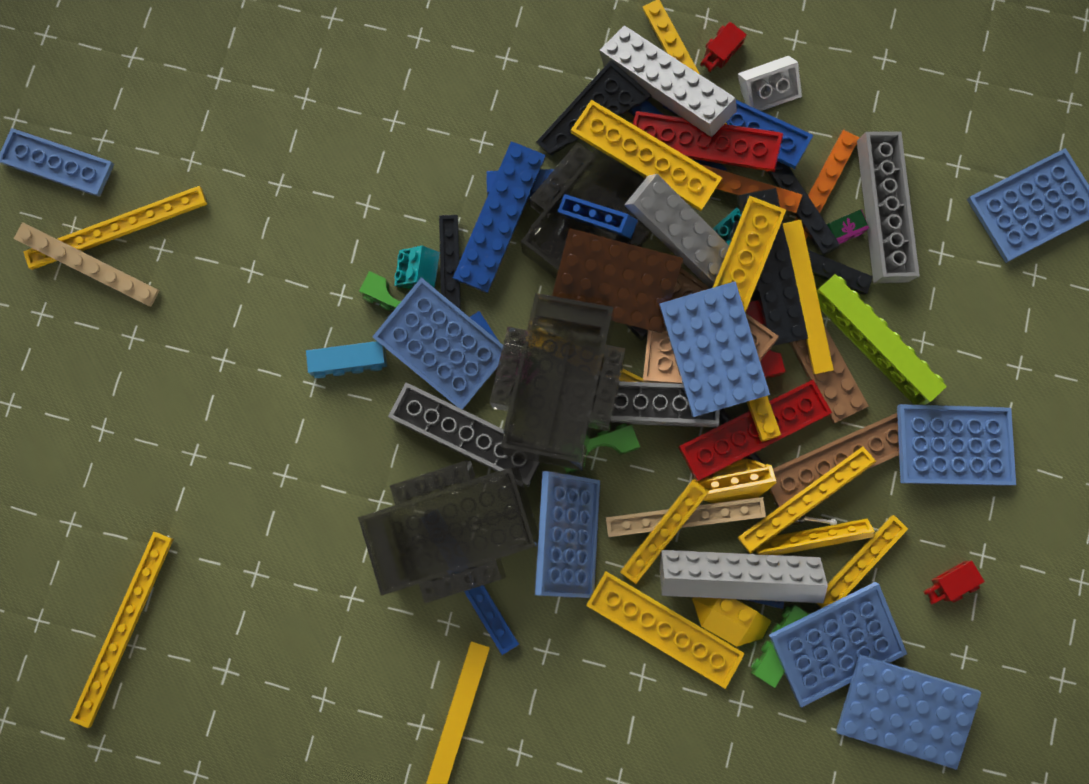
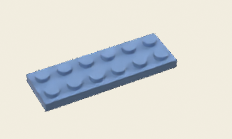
(55, 162)

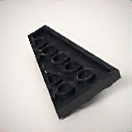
(610, 89)

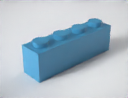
(346, 359)

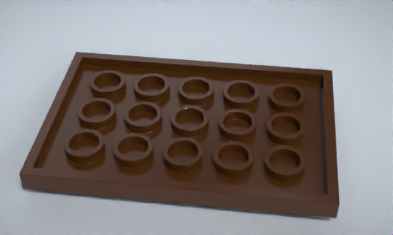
(617, 277)

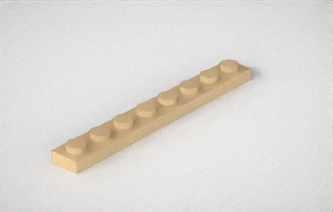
(86, 264)
(703, 515)

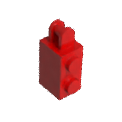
(723, 47)
(955, 583)

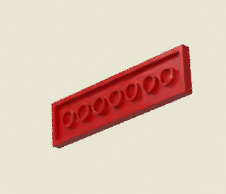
(727, 146)
(740, 437)

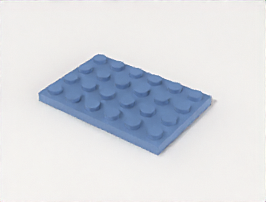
(1033, 205)
(440, 343)
(714, 349)
(956, 445)
(567, 536)
(825, 645)
(908, 712)

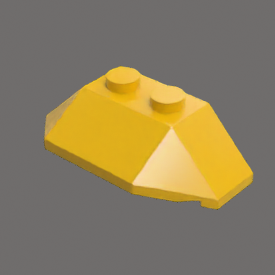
(739, 481)
(731, 620)

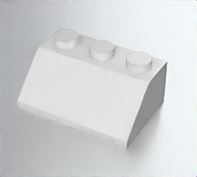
(771, 83)

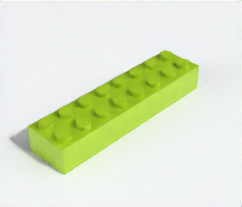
(879, 342)

